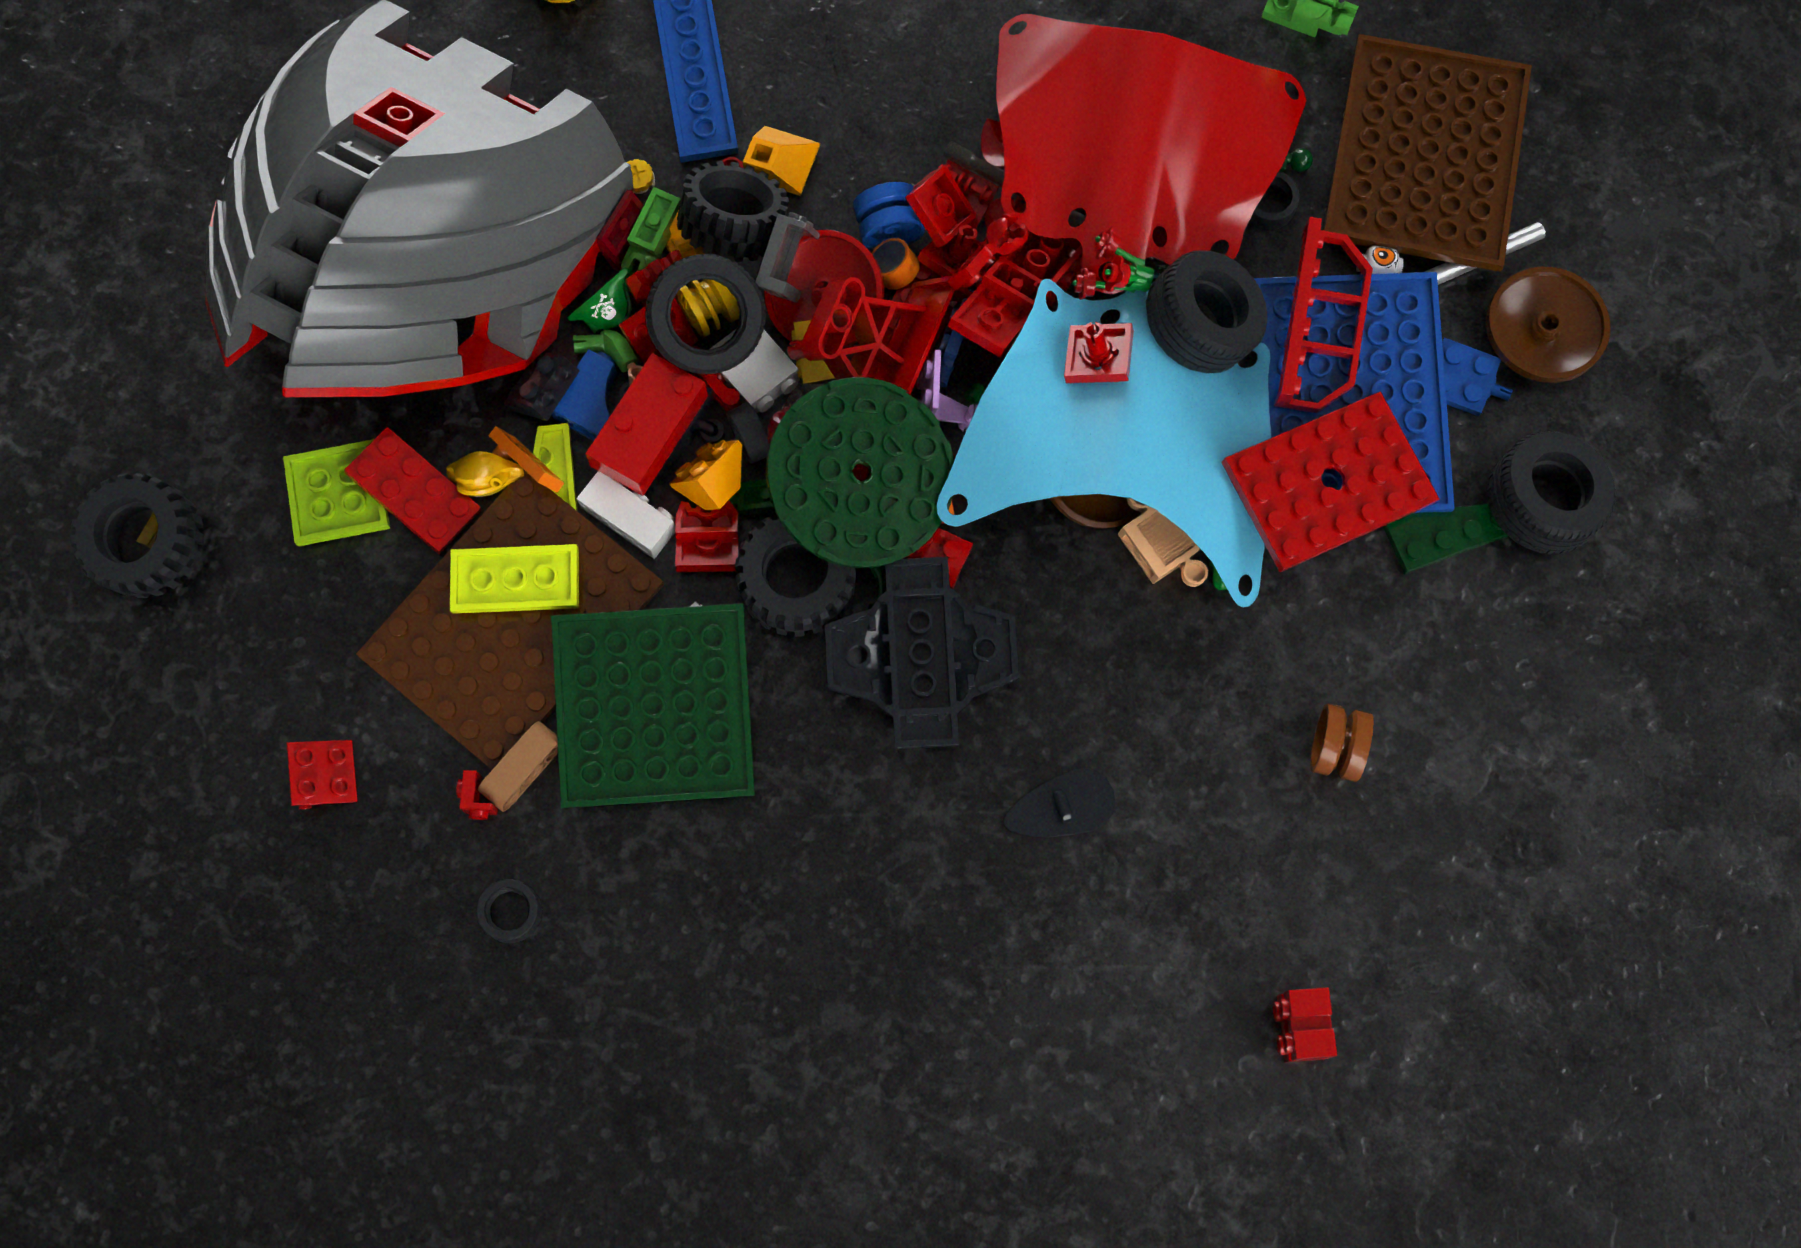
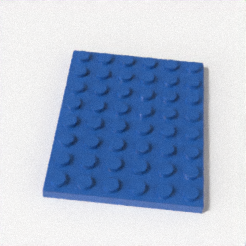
(1397, 356)

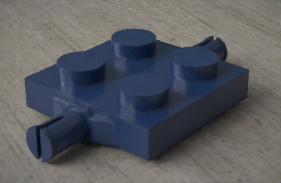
(949, 349)

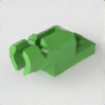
(1311, 15)
(651, 230)

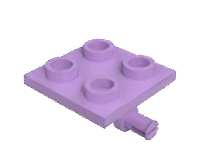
(941, 406)

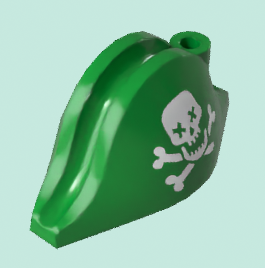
(607, 306)

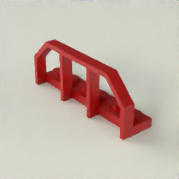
(1300, 325)

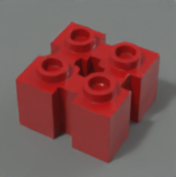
(1305, 1025)

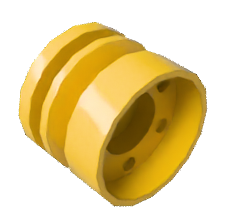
(704, 302)

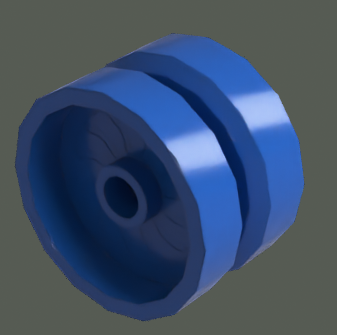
(886, 214)

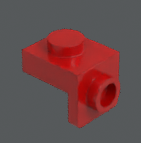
(470, 797)

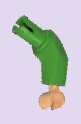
(612, 344)

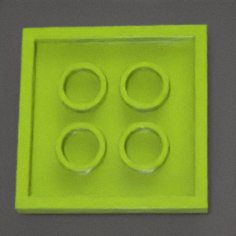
(325, 500)

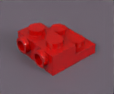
(940, 205)

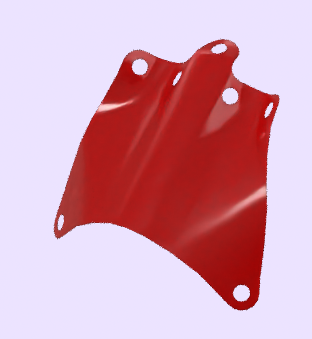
(1137, 136)

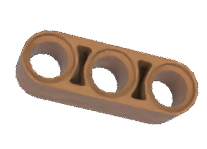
(520, 766)

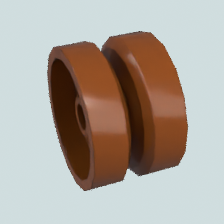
(1341, 742)

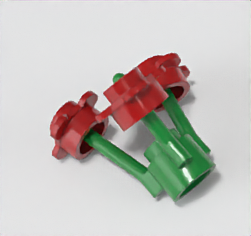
(1116, 274)

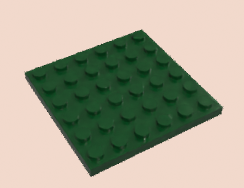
(652, 705)

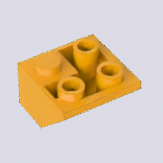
(782, 157)
(712, 475)

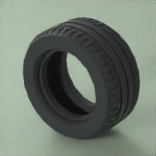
(749, 302)

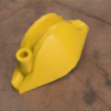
(483, 473)

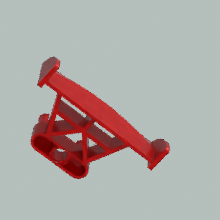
(849, 307)

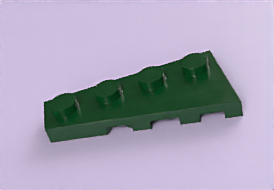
(1435, 536)

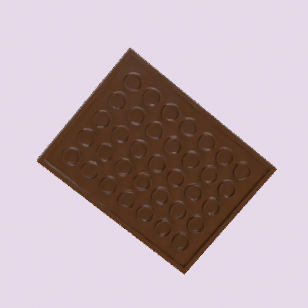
(1429, 152)
(494, 671)

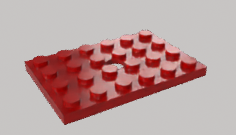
(1304, 517)

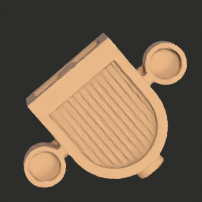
(1161, 546)

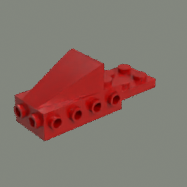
(1009, 288)

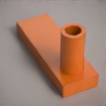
(511, 447)

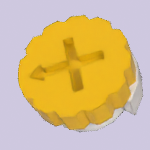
(642, 176)

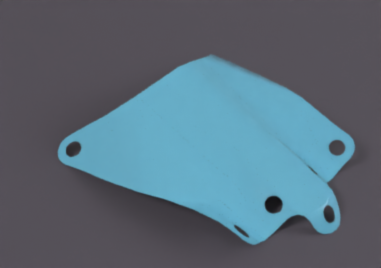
(1129, 439)

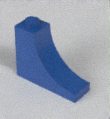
(587, 399)

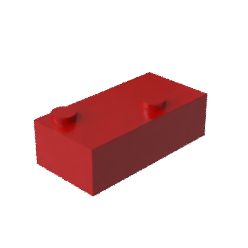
(647, 424)

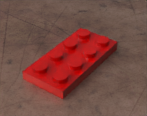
(412, 490)

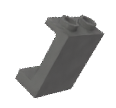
(781, 254)

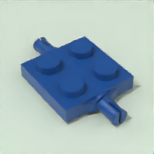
(1470, 377)

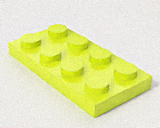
(514, 578)

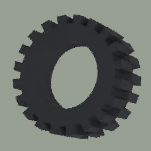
(722, 189)

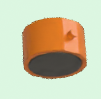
(896, 262)

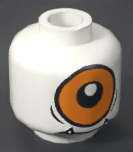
(1383, 260)

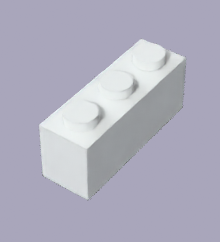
(627, 514)

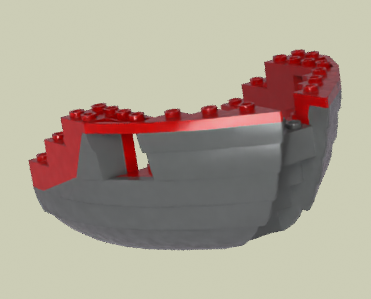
(400, 197)

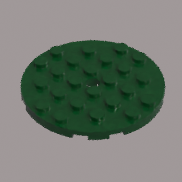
(814, 480)

